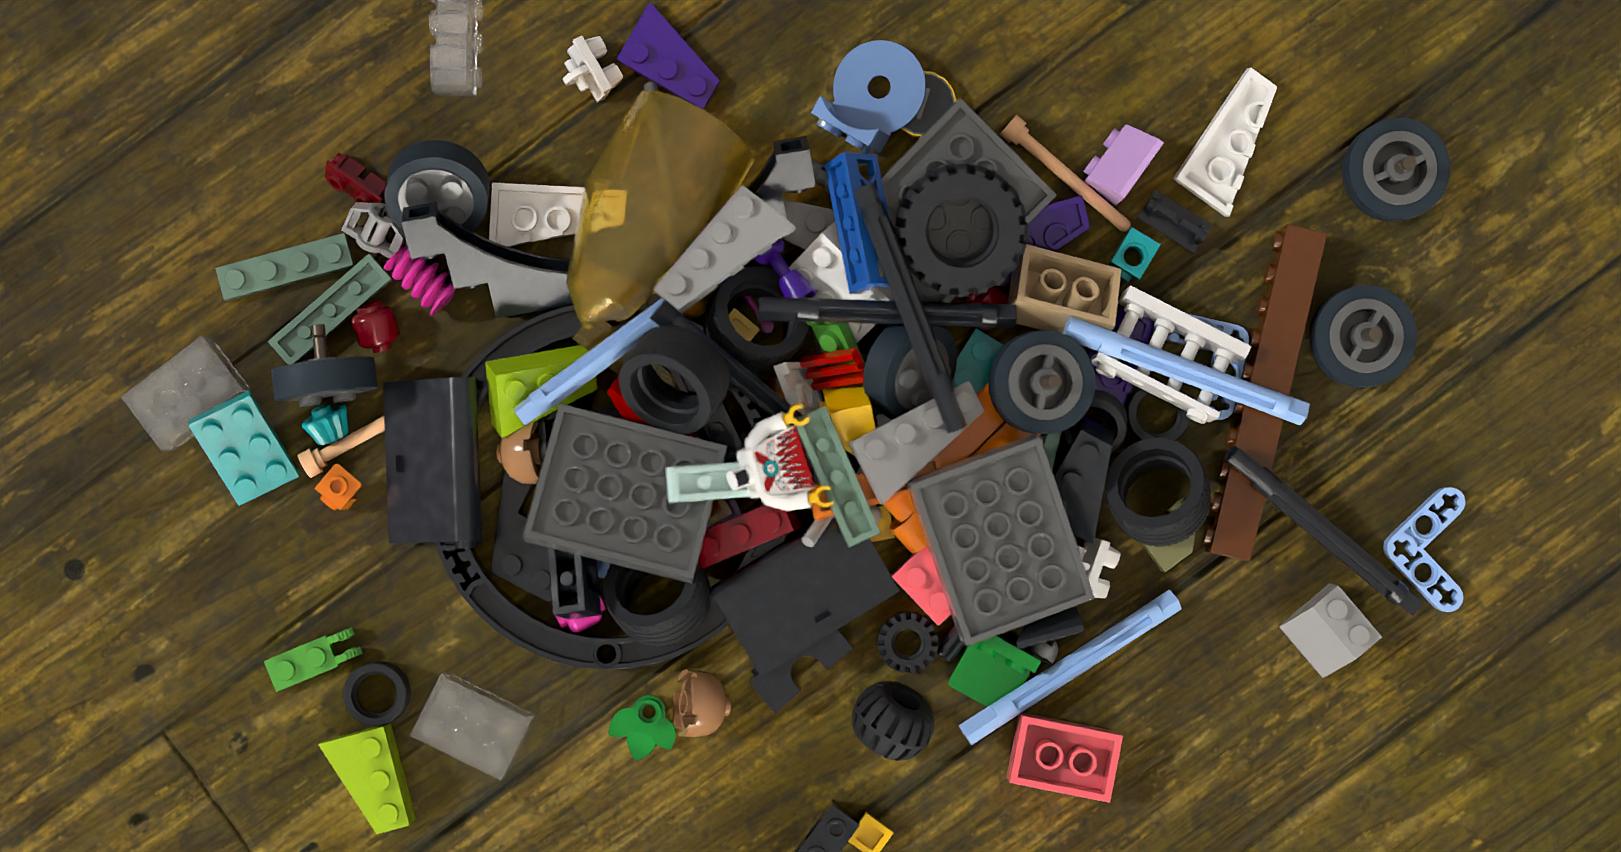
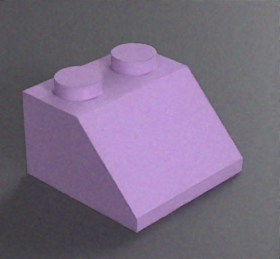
(1122, 162)

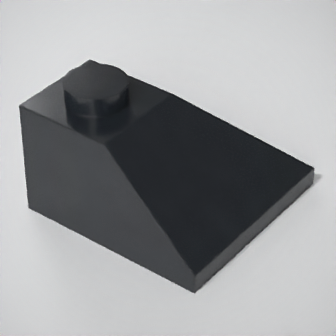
(1048, 628)

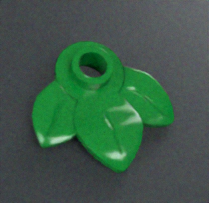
(643, 731)

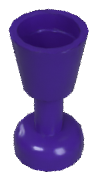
(791, 282)

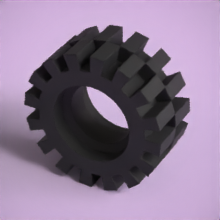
(900, 622)

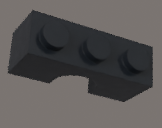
(778, 685)

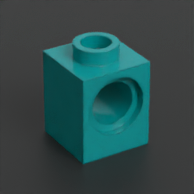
(1143, 245)

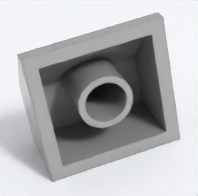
(1330, 630)

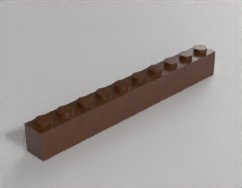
(1271, 366)

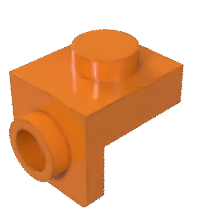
(338, 488)

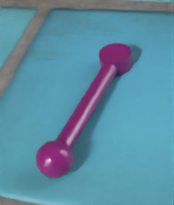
(766, 325)

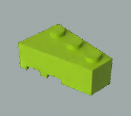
(516, 377)
(373, 775)

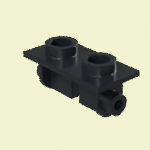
(1174, 221)

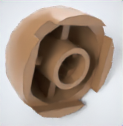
(521, 454)
(700, 705)

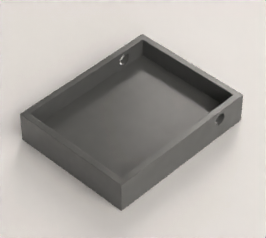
(961, 226)
(609, 498)
(1000, 539)

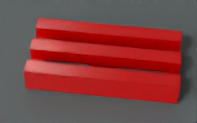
(837, 374)

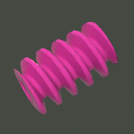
(422, 278)

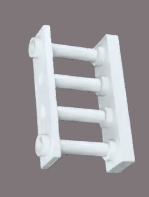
(1196, 335)

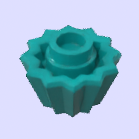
(327, 423)

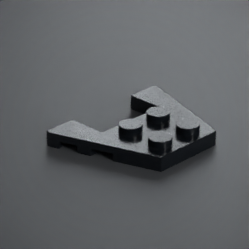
(513, 558)

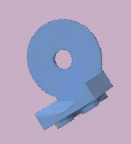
(859, 114)

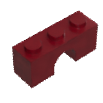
(745, 533)

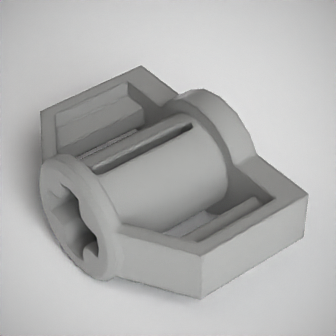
(375, 230)

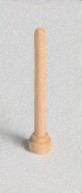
(1018, 133)
(315, 460)

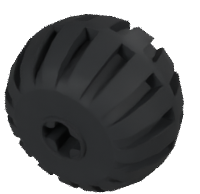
(893, 720)

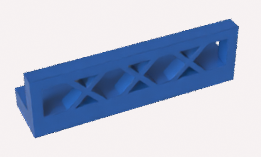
(854, 239)

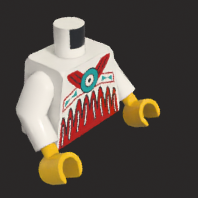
(776, 465)

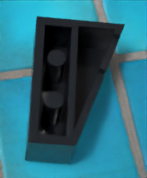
(1083, 475)

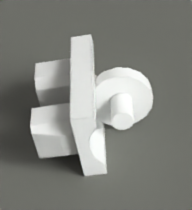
(586, 70)
(1093, 559)

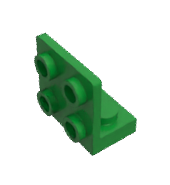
(992, 670)

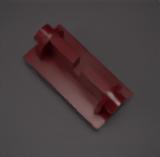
(344, 176)

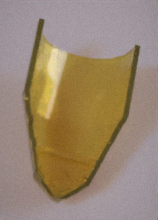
(648, 202)

